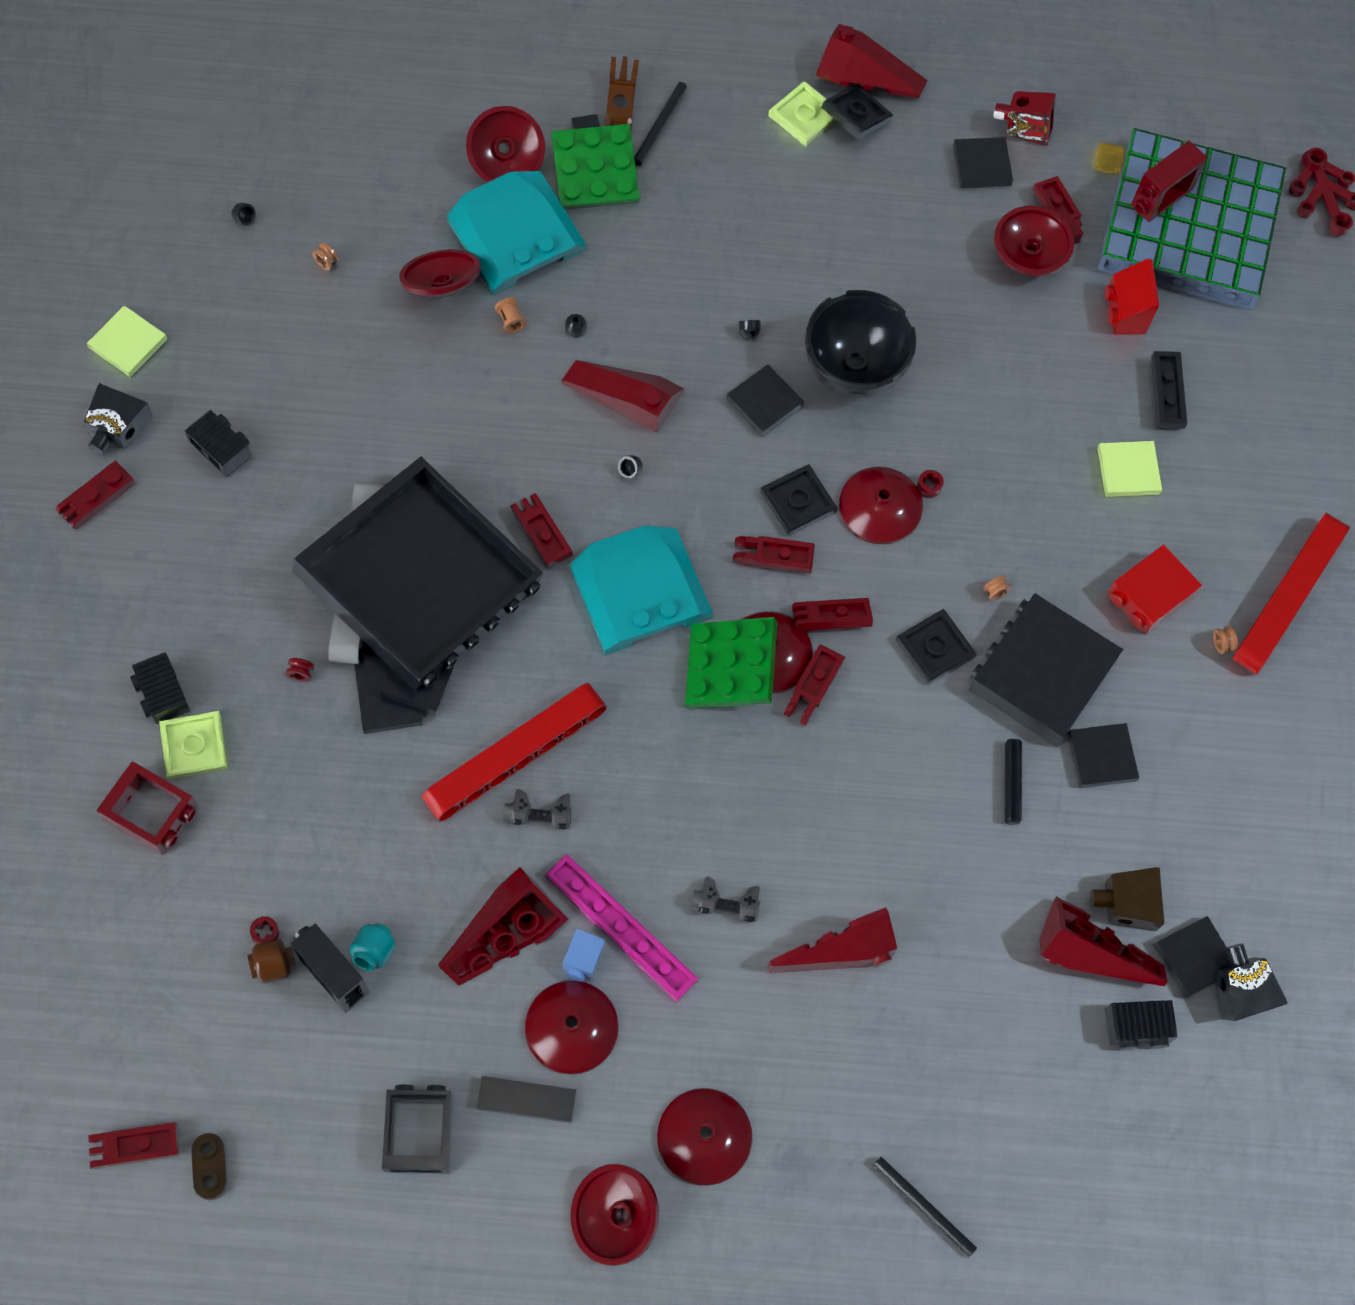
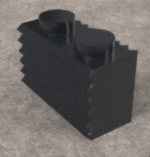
(218, 442)
(160, 688)
(1141, 1024)

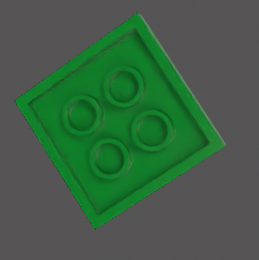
(595, 166)
(731, 663)

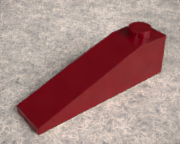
(860, 60)
(631, 393)
(508, 922)
(861, 944)
(1084, 947)

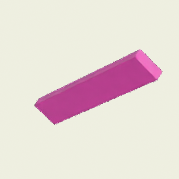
(621, 928)

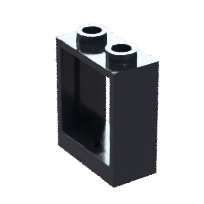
(329, 967)
(417, 1164)

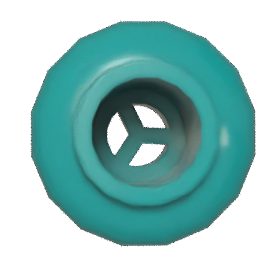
(372, 946)

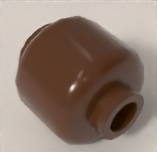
(271, 961)

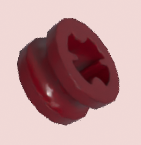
(936, 478)
(299, 669)
(259, 923)

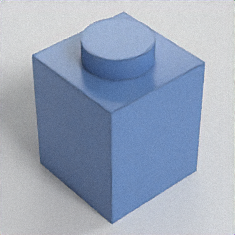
(583, 956)

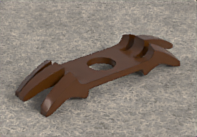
(623, 88)

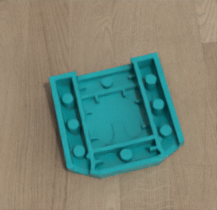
(514, 227)
(638, 586)

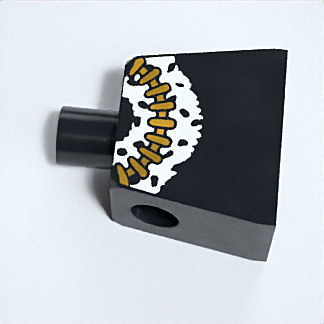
(115, 418)
(1246, 986)

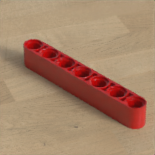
(1290, 593)
(513, 752)

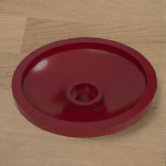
(508, 127)
(1034, 230)
(440, 273)
(877, 518)
(791, 652)
(576, 1048)
(701, 1159)
(599, 1210)

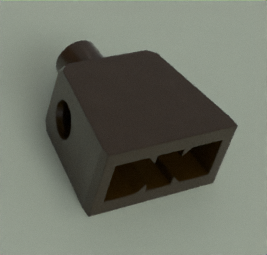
(1132, 899)

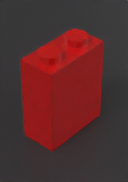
(1154, 589)

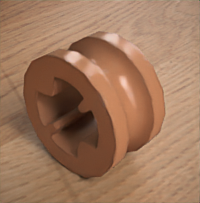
(325, 256)
(997, 588)
(1225, 640)

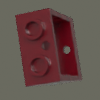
(1169, 181)
(124, 791)

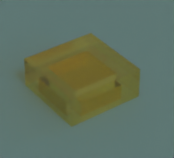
(1109, 158)

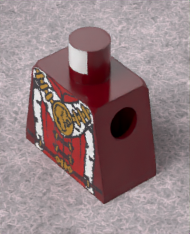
(1029, 116)

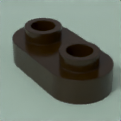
(209, 1165)

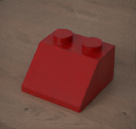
(1132, 299)

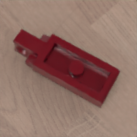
(1056, 198)

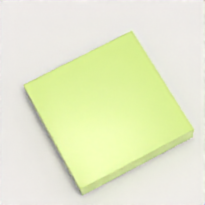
(802, 114)
(127, 341)
(1129, 468)
(193, 745)

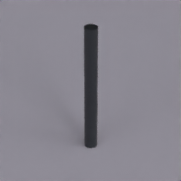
(660, 123)
(925, 1206)

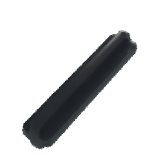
(1013, 781)

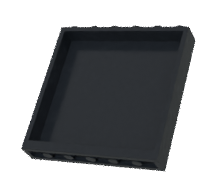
(418, 573)

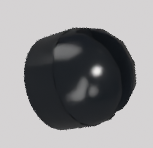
(246, 209)
(582, 325)
(749, 326)
(630, 466)

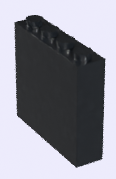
(1044, 669)

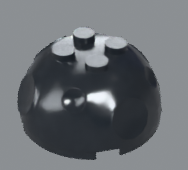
(860, 343)

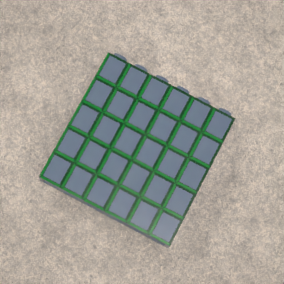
(1208, 240)

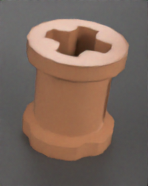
(510, 315)

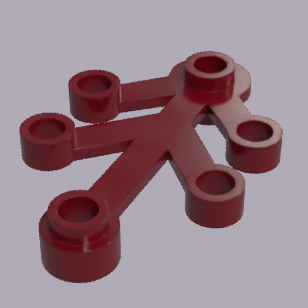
(1316, 163)

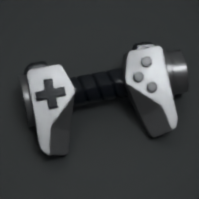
(520, 811)
(708, 901)

